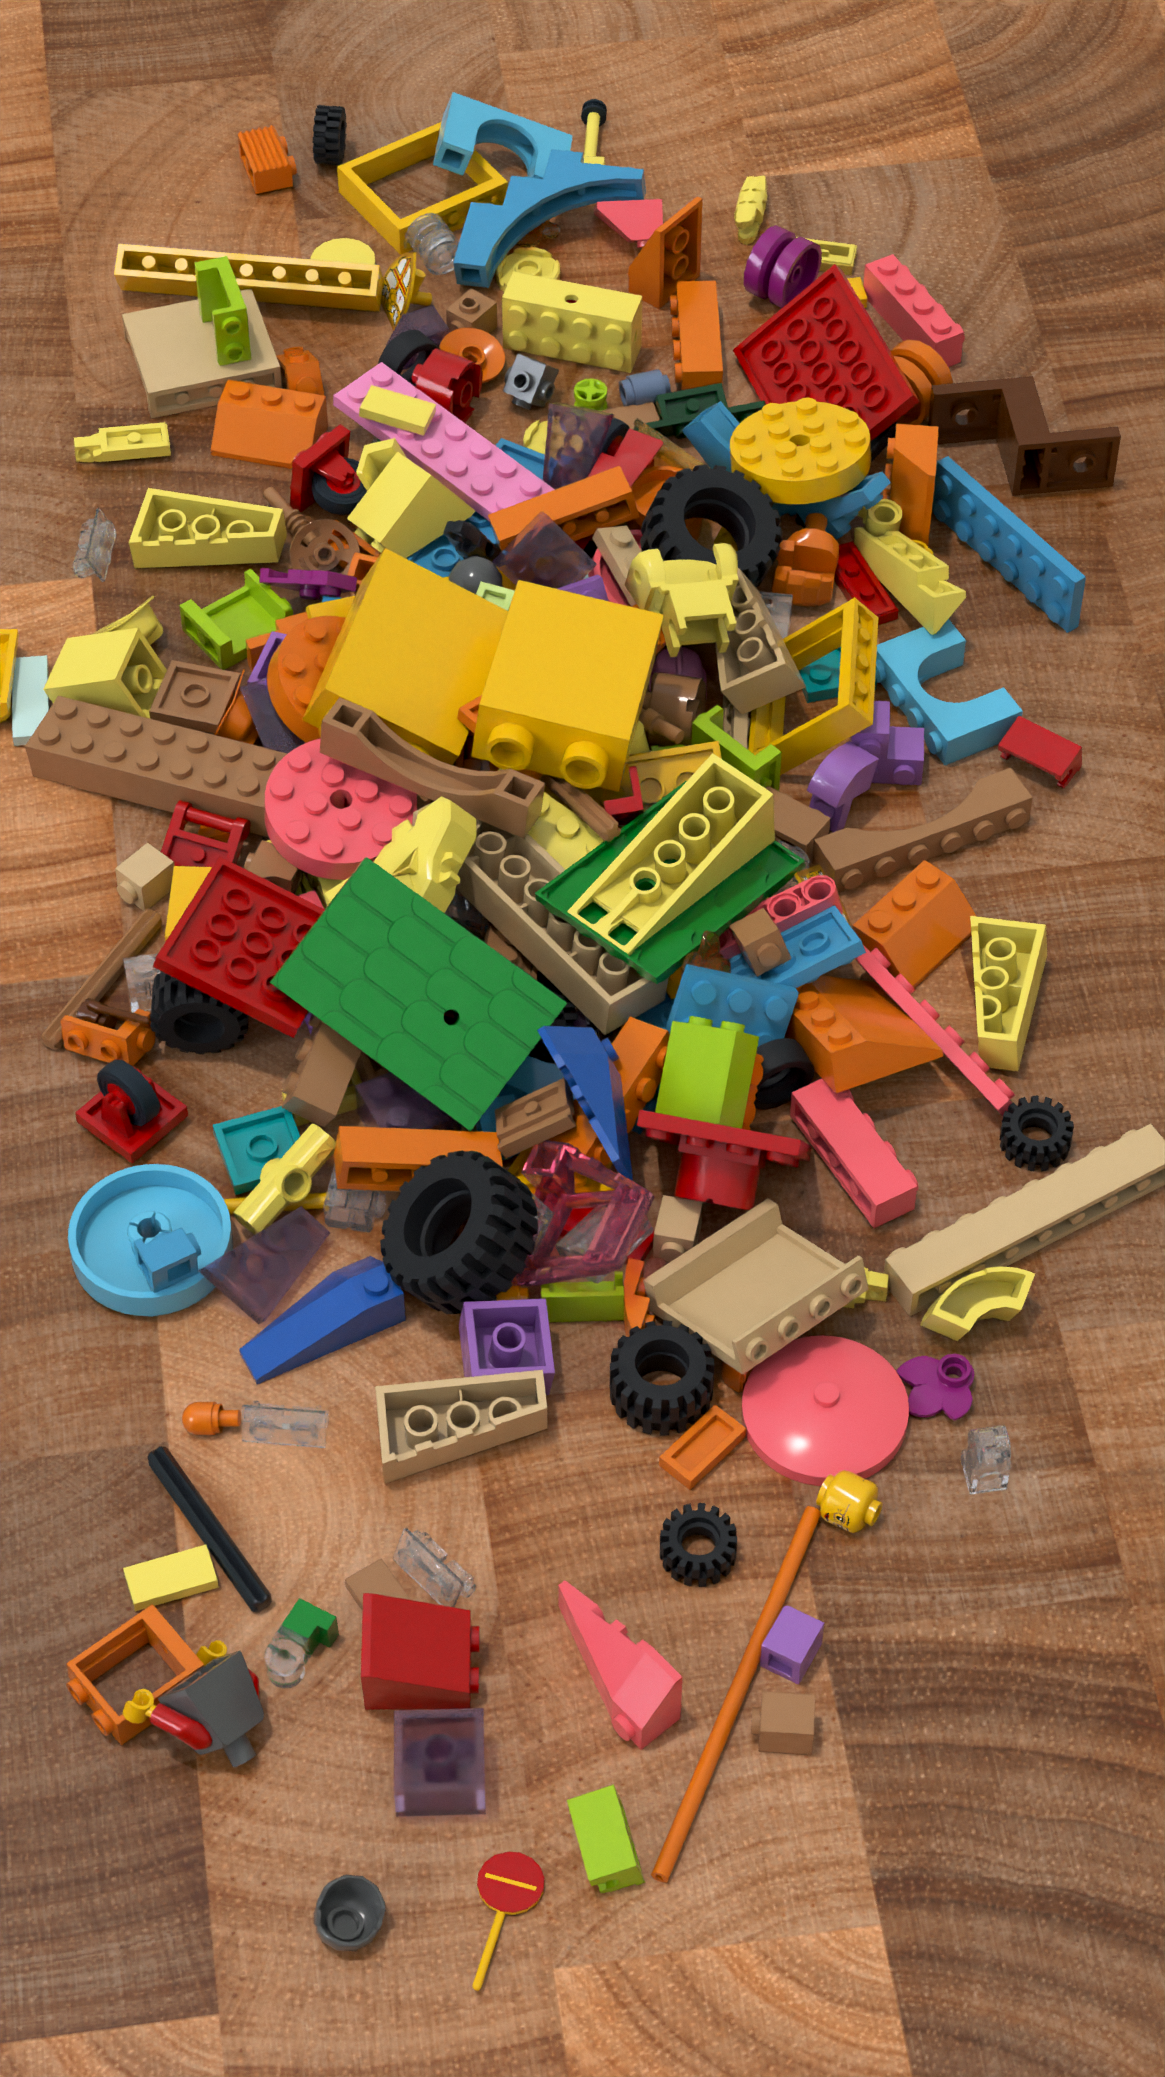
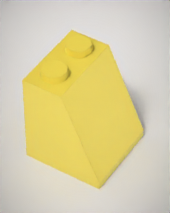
(406, 509)
(108, 671)

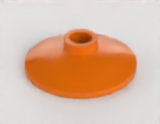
(477, 346)

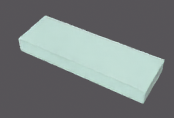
(28, 697)

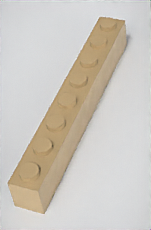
(1028, 1218)

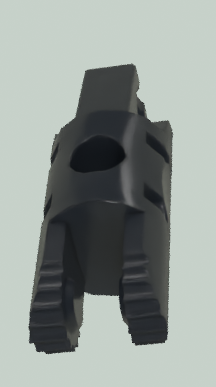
(470, 540)

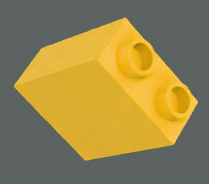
(412, 655)
(567, 686)

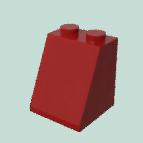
(417, 1655)

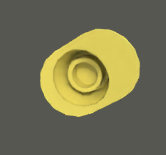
(141, 618)

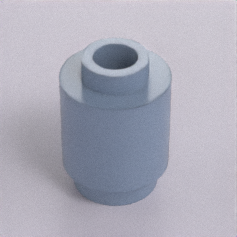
(643, 387)

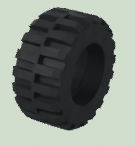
(722, 499)
(432, 1211)

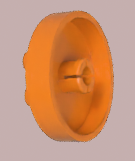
(297, 670)

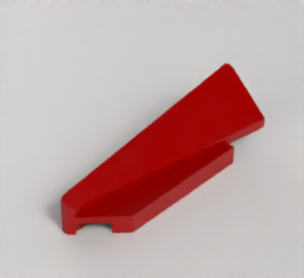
(632, 456)

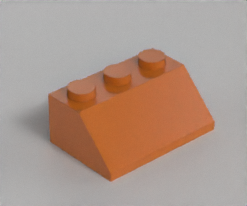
(266, 423)
(913, 477)
(917, 923)

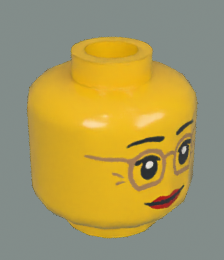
(849, 1501)

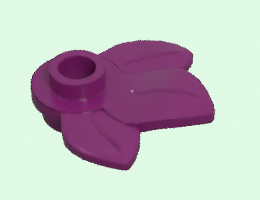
(934, 1389)

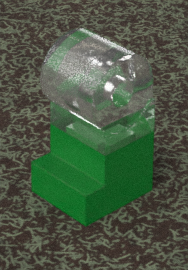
(296, 1642)

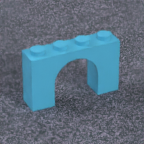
(474, 122)
(949, 728)

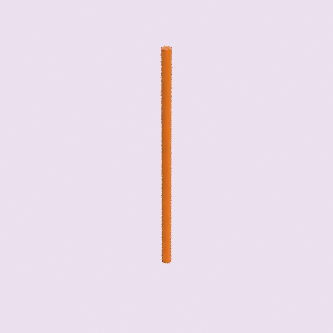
(734, 1697)

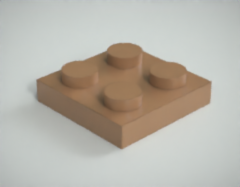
(194, 696)

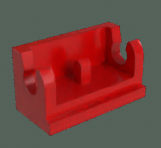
(1042, 750)

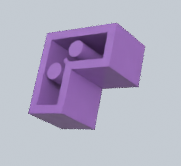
(898, 748)

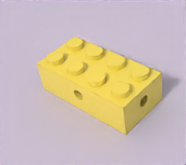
(572, 321)

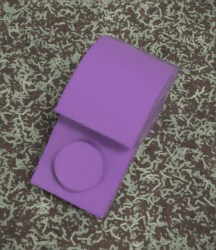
(839, 780)

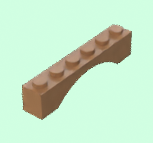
(365, 742)
(860, 856)

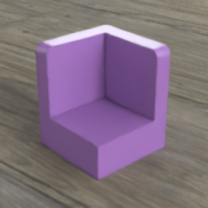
(791, 1644)

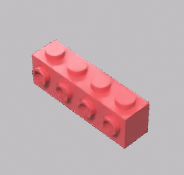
(911, 308)
(854, 1152)

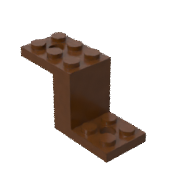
(1030, 454)

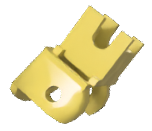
(689, 594)

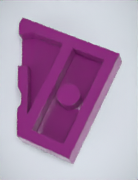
(310, 583)

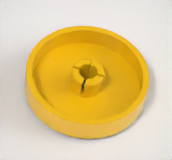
(826, 464)

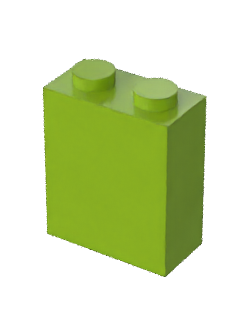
(707, 1072)

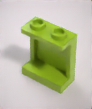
(224, 305)
(227, 623)
(762, 767)

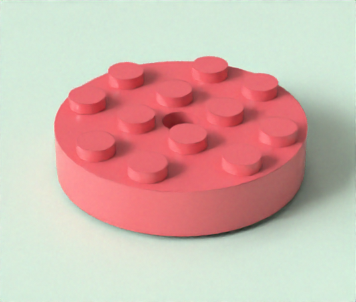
(309, 814)

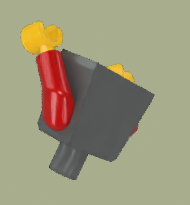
(208, 1707)

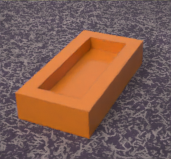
(702, 1447)

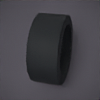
(403, 348)
(784, 1071)

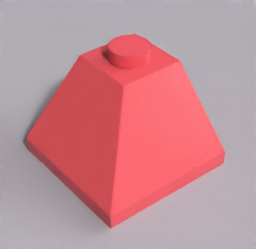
(631, 218)

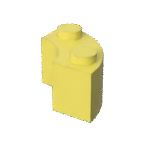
(979, 1296)

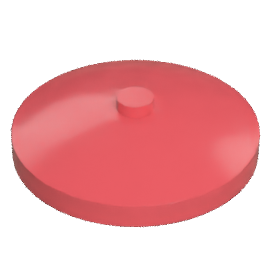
(825, 1409)

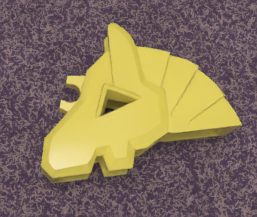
(429, 853)

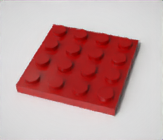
(236, 942)

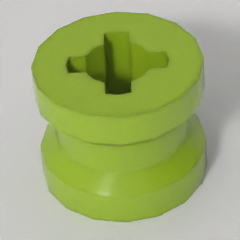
(591, 394)

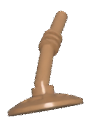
(316, 545)

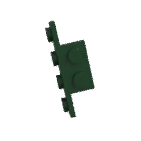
(683, 406)

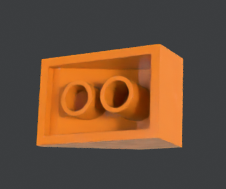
(669, 256)

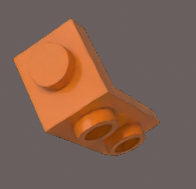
(301, 370)
(106, 1044)

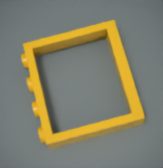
(401, 154)
(856, 632)

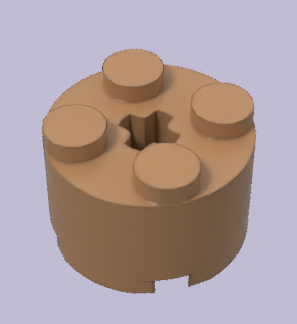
(678, 700)

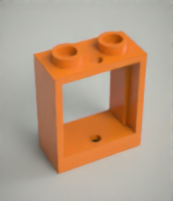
(115, 1647)

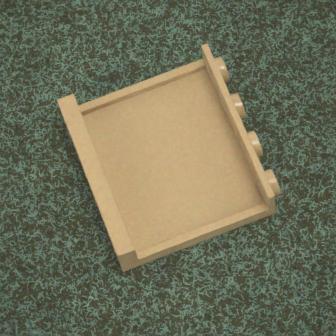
(180, 357)
(753, 1287)

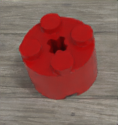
(450, 381)

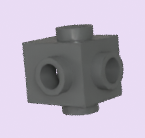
(530, 382)

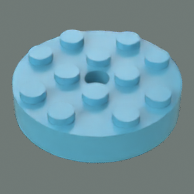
(141, 1205)

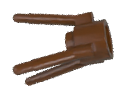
(107, 1016)

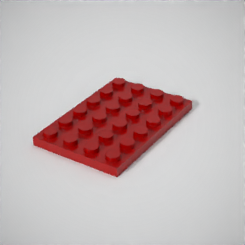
(828, 352)

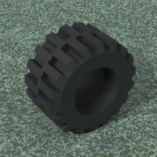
(193, 1019)
(661, 1350)

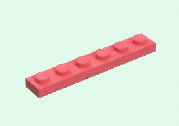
(924, 1015)

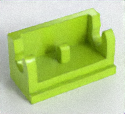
(585, 1300)
(605, 1840)

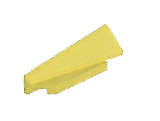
(911, 576)

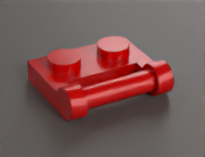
(199, 851)

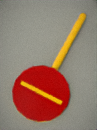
(507, 1885)

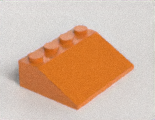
(856, 1032)

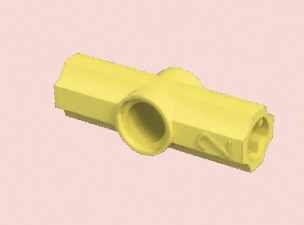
(275, 1194)

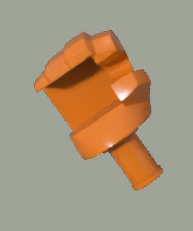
(807, 564)

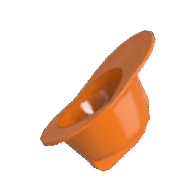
(237, 720)

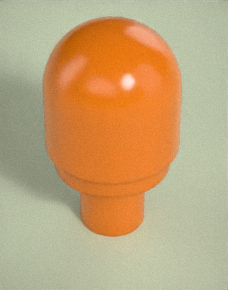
(209, 1418)

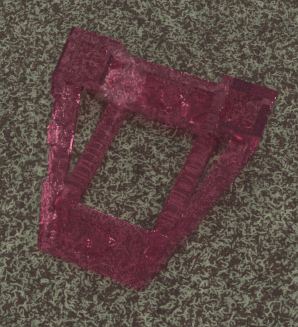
(551, 1173)

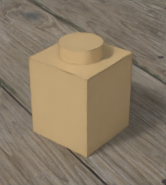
(144, 877)
(676, 1227)

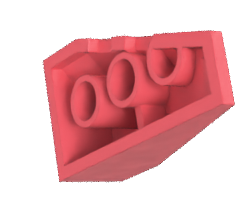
(632, 1678)

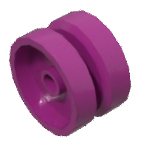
(781, 266)

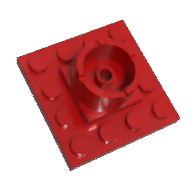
(721, 1161)

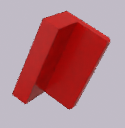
(627, 808)

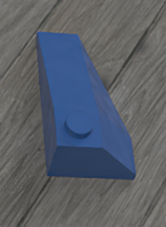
(595, 1084)
(330, 1316)

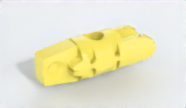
(750, 208)

